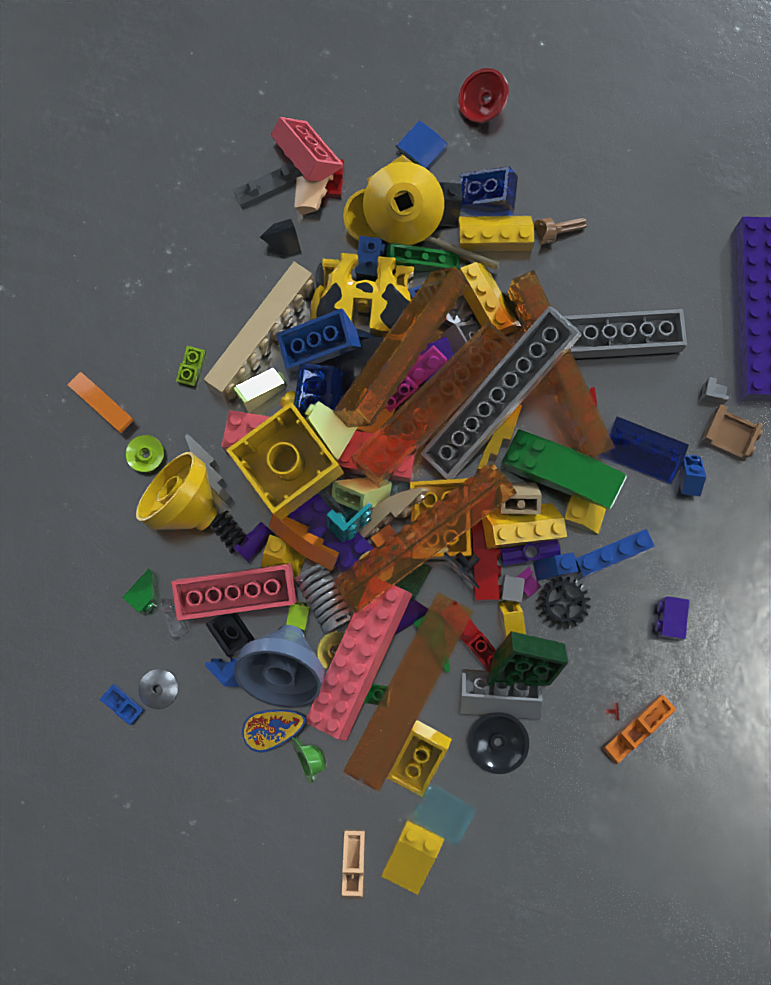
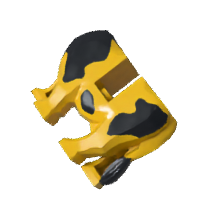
(384, 297)

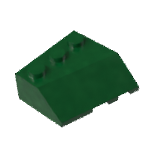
(527, 661)

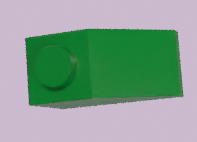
(142, 593)

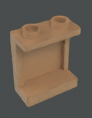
(732, 434)

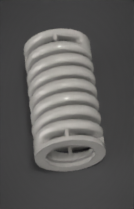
(328, 622)

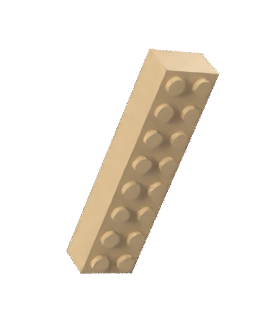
(260, 332)

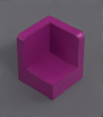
(530, 584)

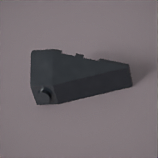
(452, 203)

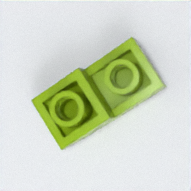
(191, 366)

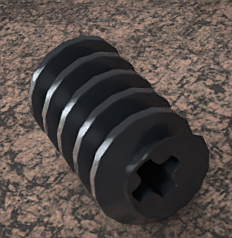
(227, 531)

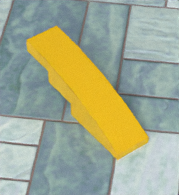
(502, 435)

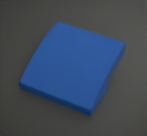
(421, 144)

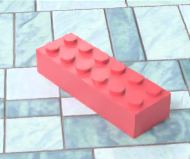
(234, 591)

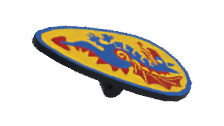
(271, 728)

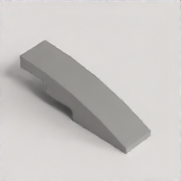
(214, 478)

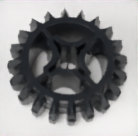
(564, 611)

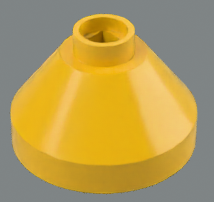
(412, 223)
(178, 496)

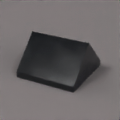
(230, 633)

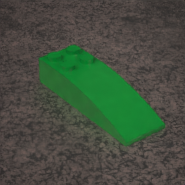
(563, 469)

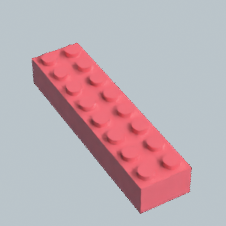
(357, 663)

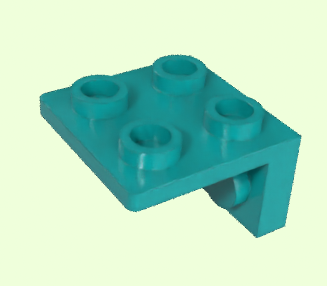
(337, 523)

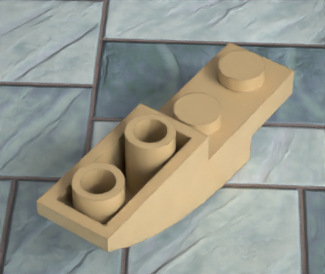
(396, 505)

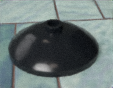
(502, 757)

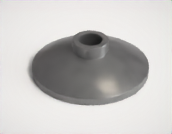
(167, 692)

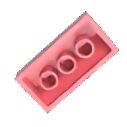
(305, 149)

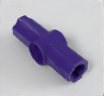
(517, 555)

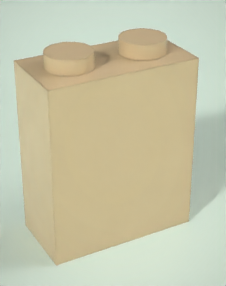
(525, 501)

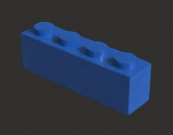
(614, 553)

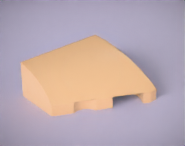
(309, 194)

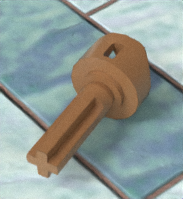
(548, 229)

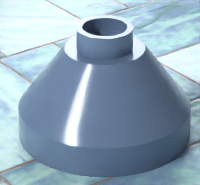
(280, 669)

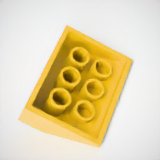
(437, 491)

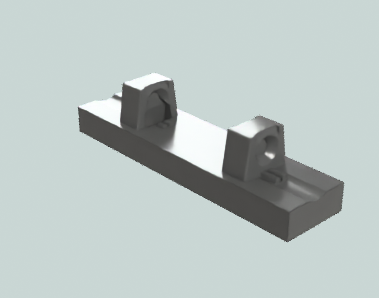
(267, 184)

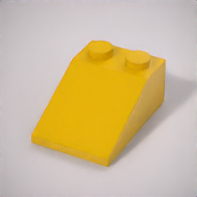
(419, 758)
(412, 857)

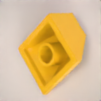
(280, 552)

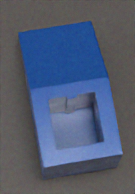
(692, 475)
(223, 671)

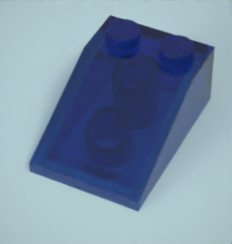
(489, 189)

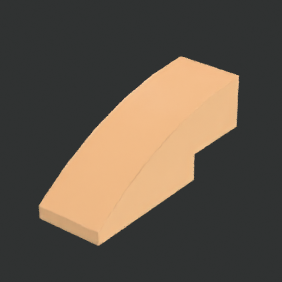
(353, 865)

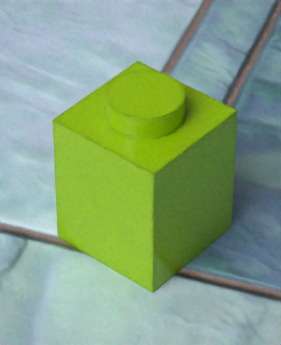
(299, 615)

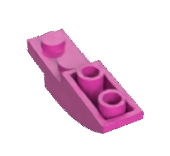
(424, 367)

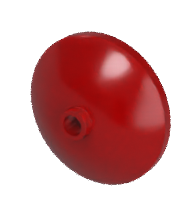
(477, 89)

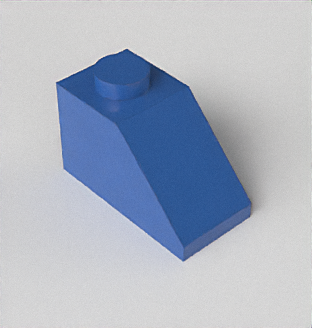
(555, 566)

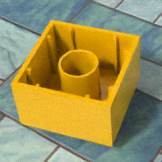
(285, 461)

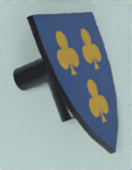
(466, 566)

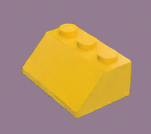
(583, 515)

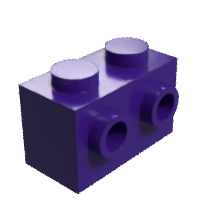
(672, 618)

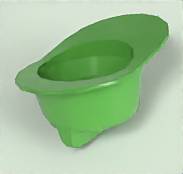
(310, 759)

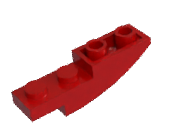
(477, 644)

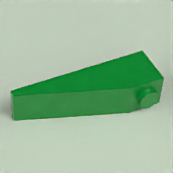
(422, 258)

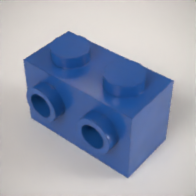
(368, 253)

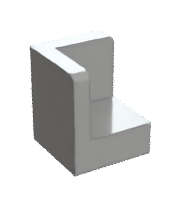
(714, 392)
(512, 588)

